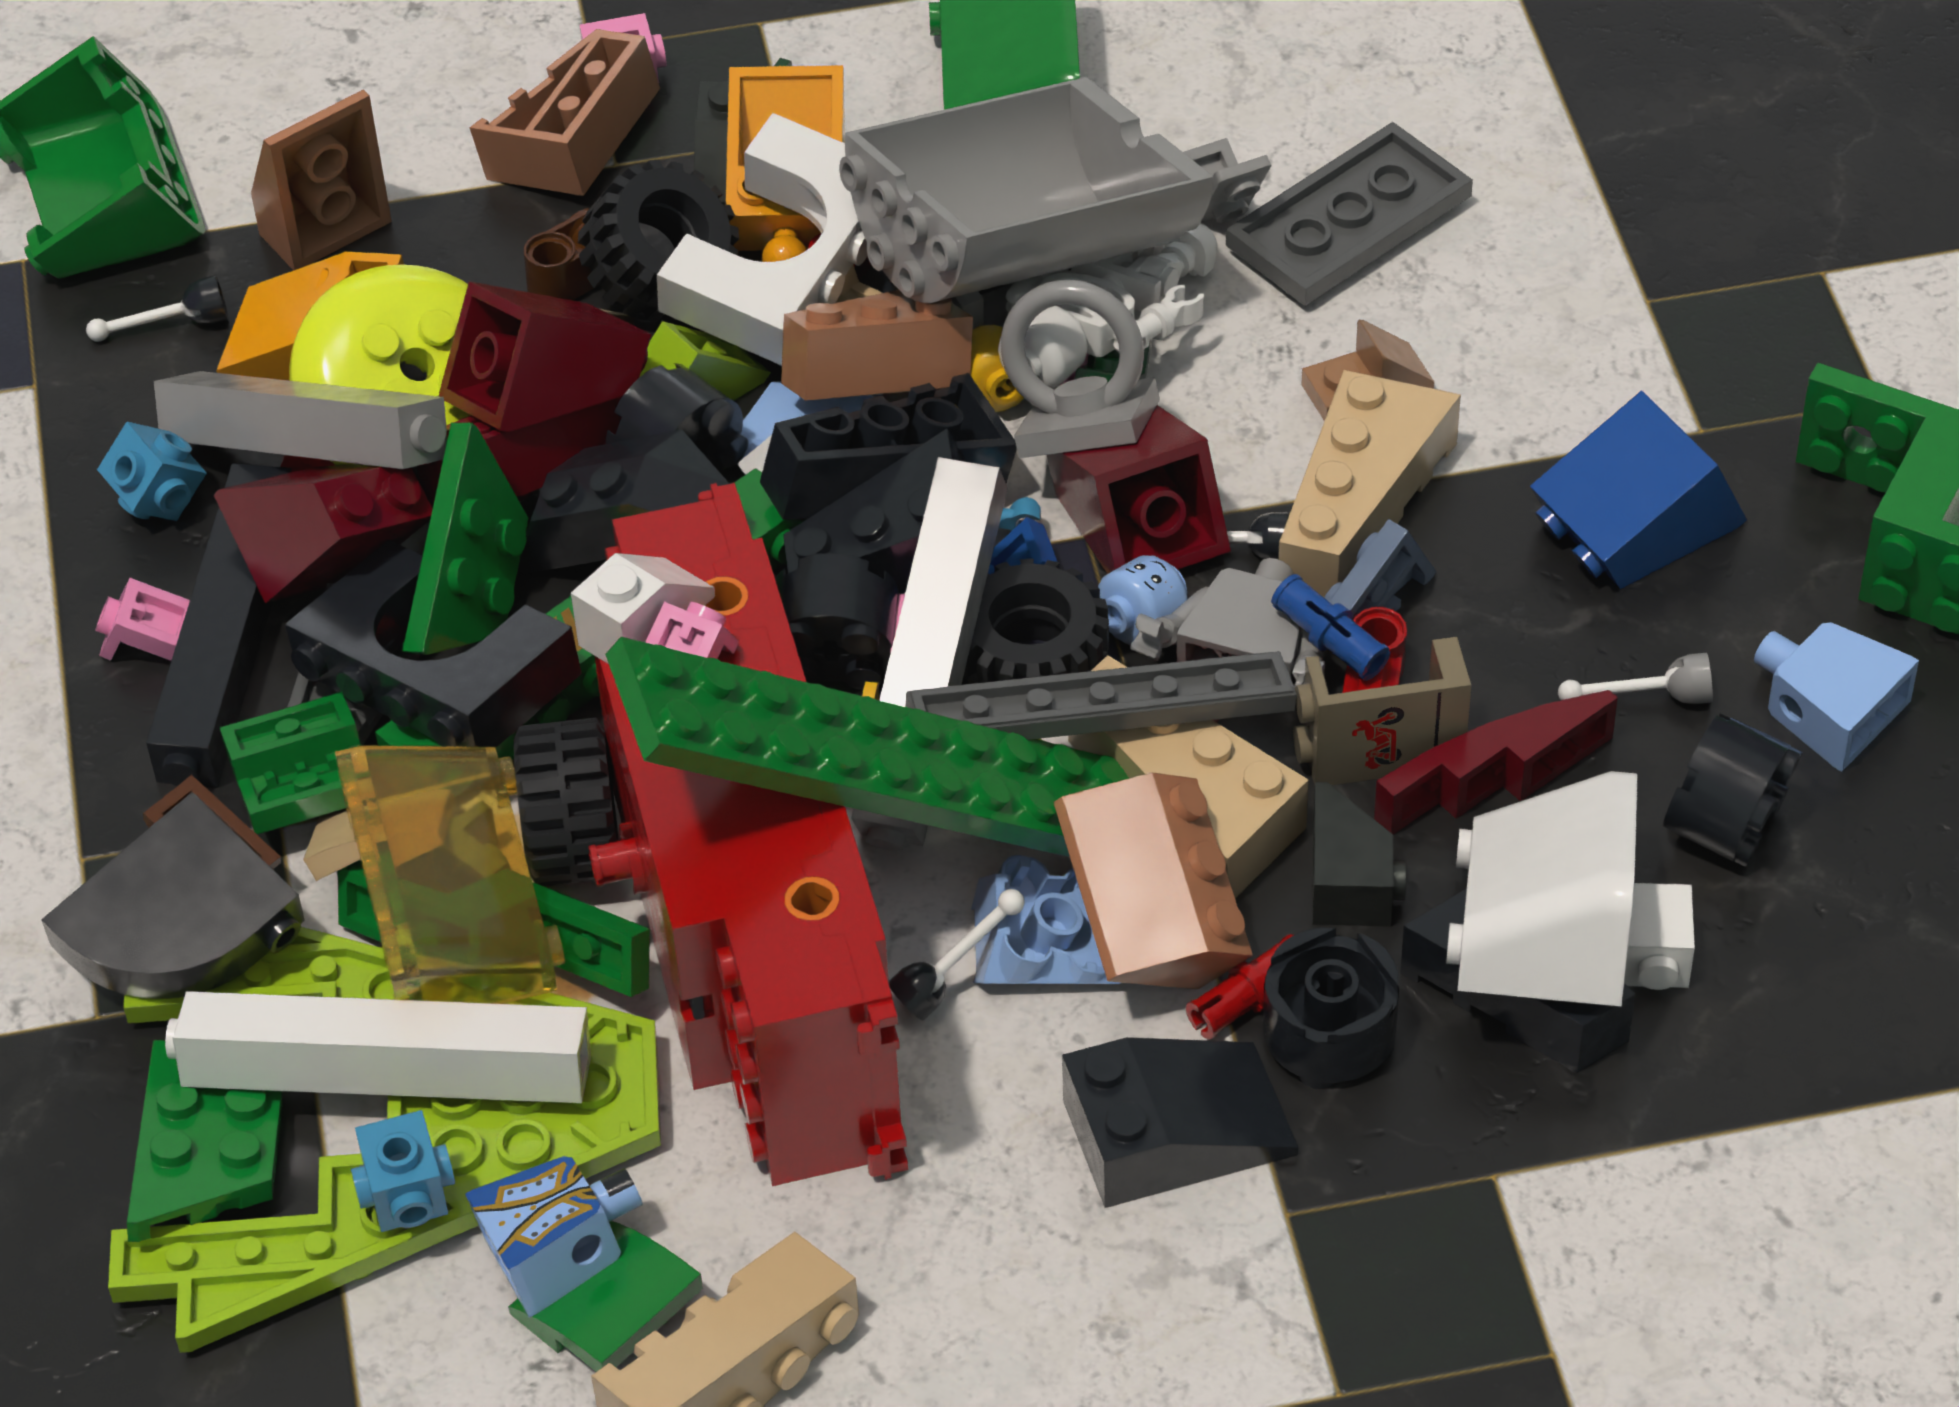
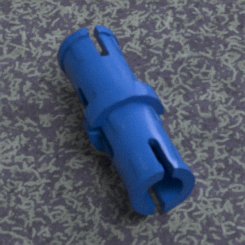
(1330, 627)

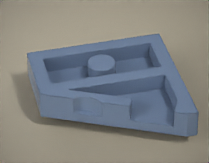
(1382, 568)

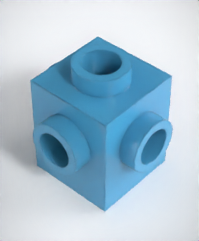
(151, 471)
(402, 1172)

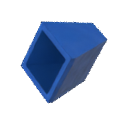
(1636, 495)

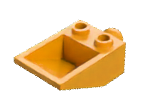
(803, 95)
(276, 308)

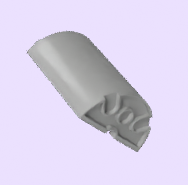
(1016, 189)

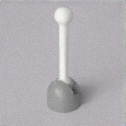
(1686, 680)

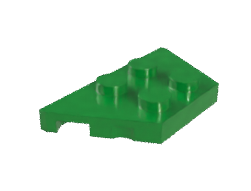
(468, 550)
(200, 1149)

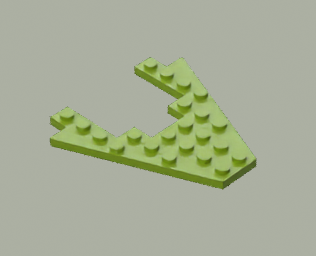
(258, 1267)

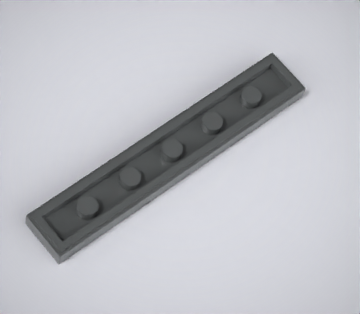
(1119, 697)

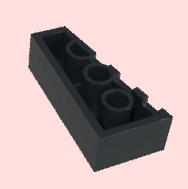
(834, 451)

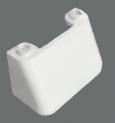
(1550, 894)

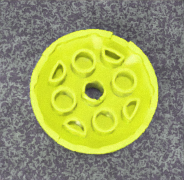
(376, 322)

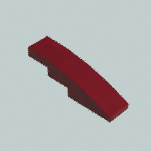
(1510, 753)

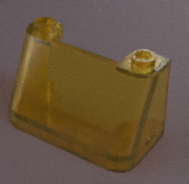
(448, 873)

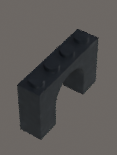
(458, 700)

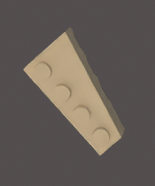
(1364, 470)
(1250, 796)
(746, 1343)

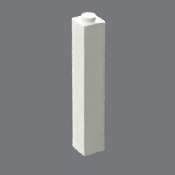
(381, 1047)

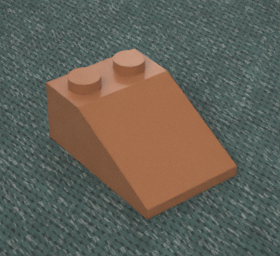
(321, 183)

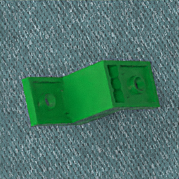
(1912, 459)

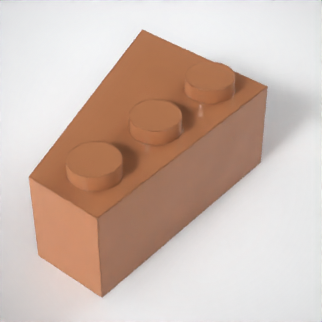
(573, 119)
(874, 346)

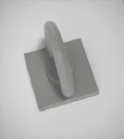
(1086, 409)

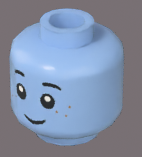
(1139, 587)

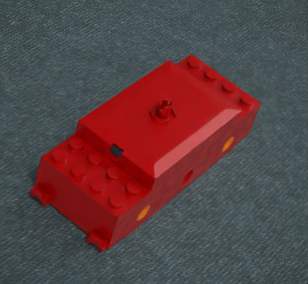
(757, 896)

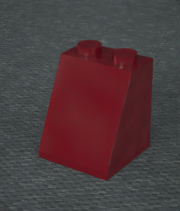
(537, 357)
(1145, 496)
(320, 522)

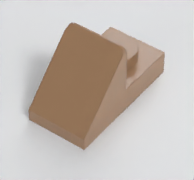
(1376, 355)

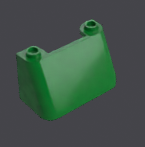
(1003, 46)
(96, 165)

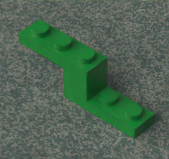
(593, 940)

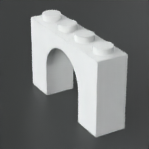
(748, 298)

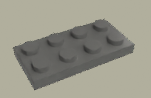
(1348, 213)

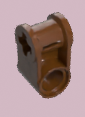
(554, 261)

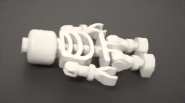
(1066, 332)

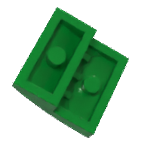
(289, 761)
(617, 1305)

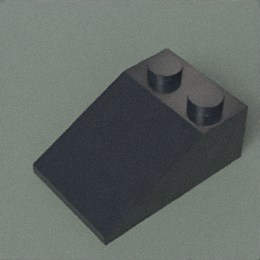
(1171, 1113)

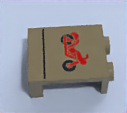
(1381, 728)

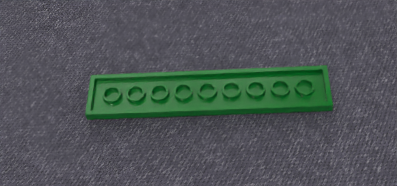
(849, 747)

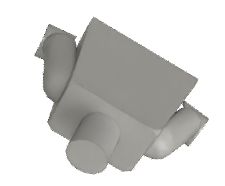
(1231, 620)

